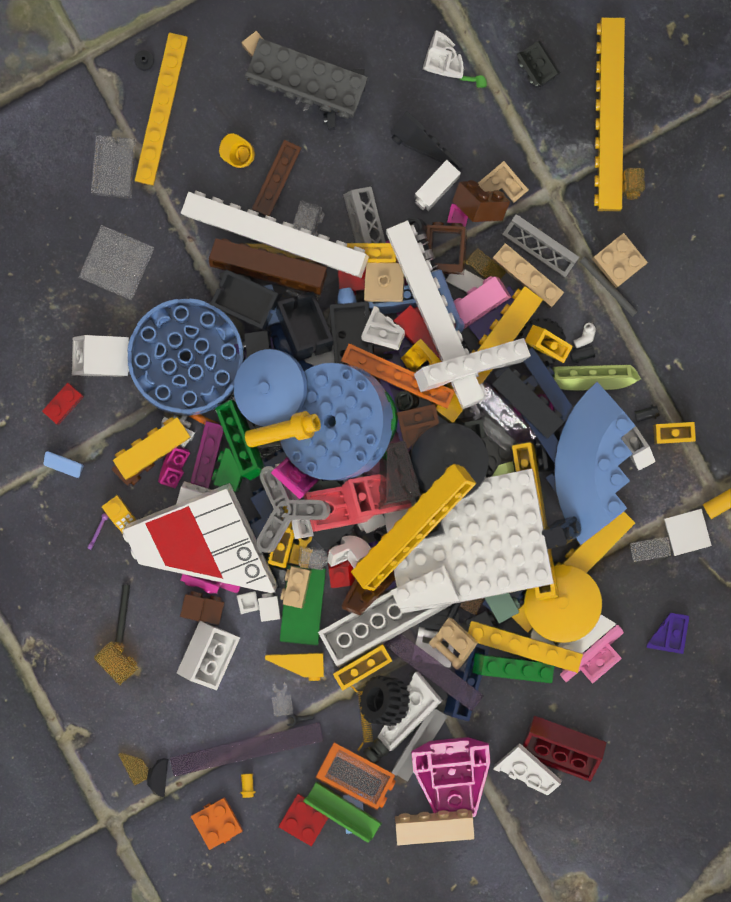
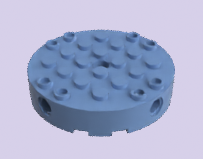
(181, 385)
(361, 425)

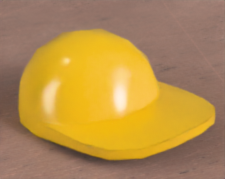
(236, 151)

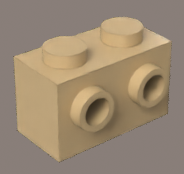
(297, 587)

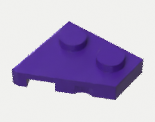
(670, 634)

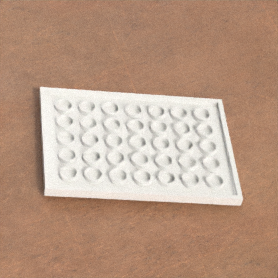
(488, 543)

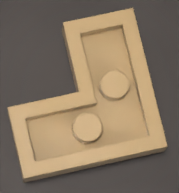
(504, 178)

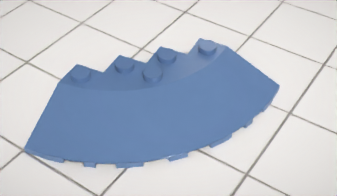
(589, 462)

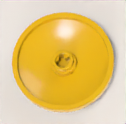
(570, 614)

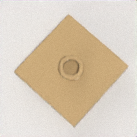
(384, 282)

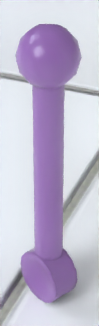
(104, 517)

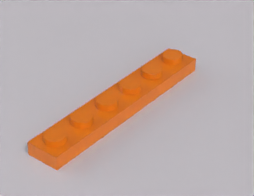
(395, 375)

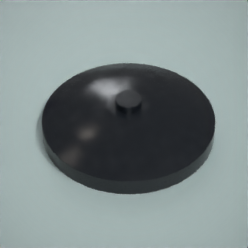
(446, 446)

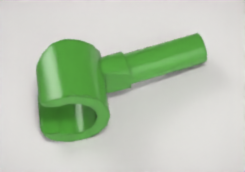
(480, 80)

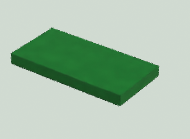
(303, 624)

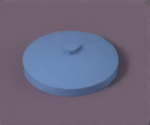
(270, 387)

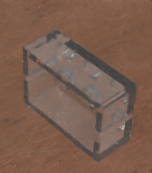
(113, 167)

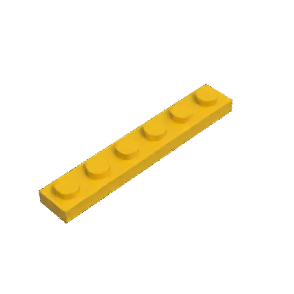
(525, 646)

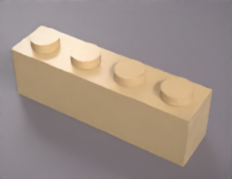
(527, 275)
(434, 827)

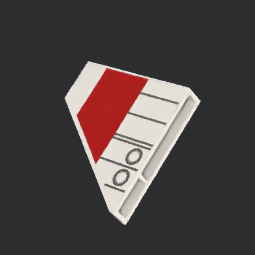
(203, 540)

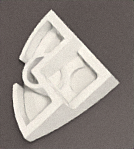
(442, 57)

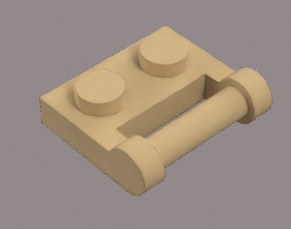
(458, 639)

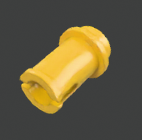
(247, 785)

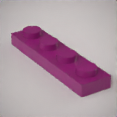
(207, 454)

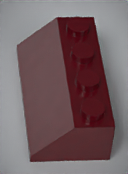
(564, 748)

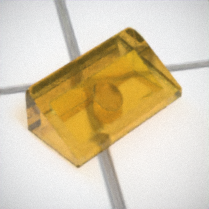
(484, 265)

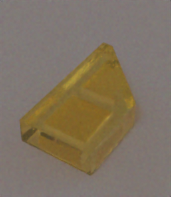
(135, 768)

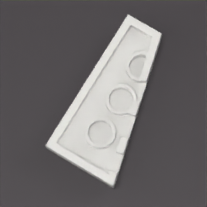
(422, 702)

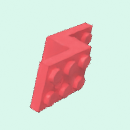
(351, 503)

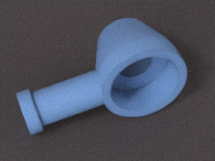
(346, 295)

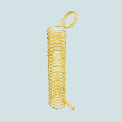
(363, 728)

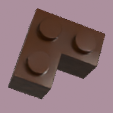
(478, 204)
(202, 608)

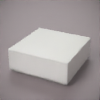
(248, 602)

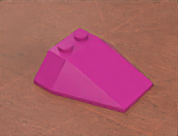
(452, 772)

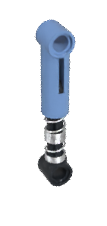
(428, 255)

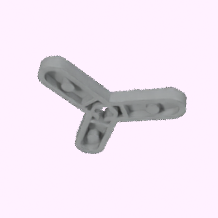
(298, 510)

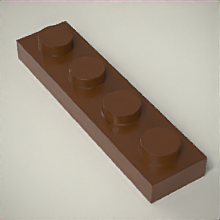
(276, 178)

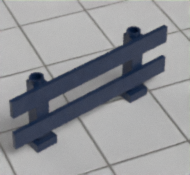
(543, 377)

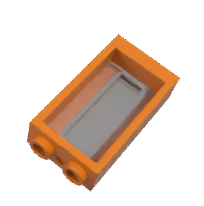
(356, 776)

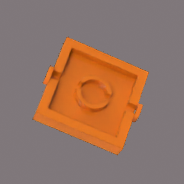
(217, 823)

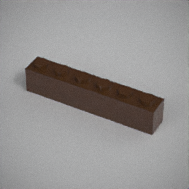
(268, 266)

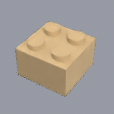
(619, 260)

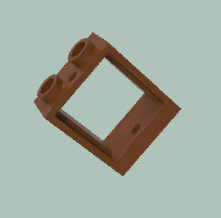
(455, 228)

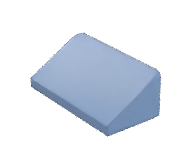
(63, 464)

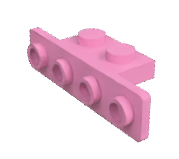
(598, 658)

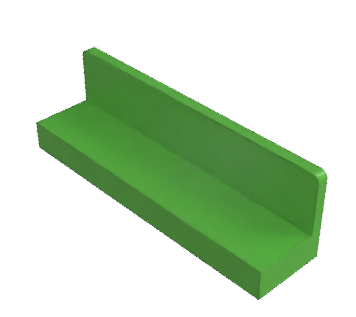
(343, 812)

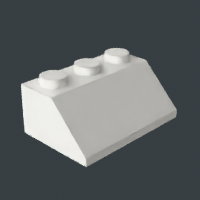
(208, 655)

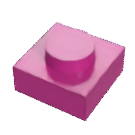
(456, 216)

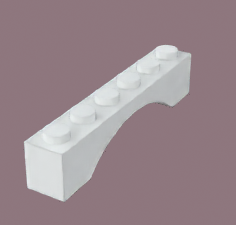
(456, 368)

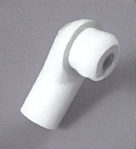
(587, 336)

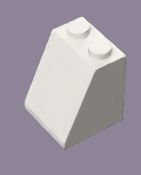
(100, 356)

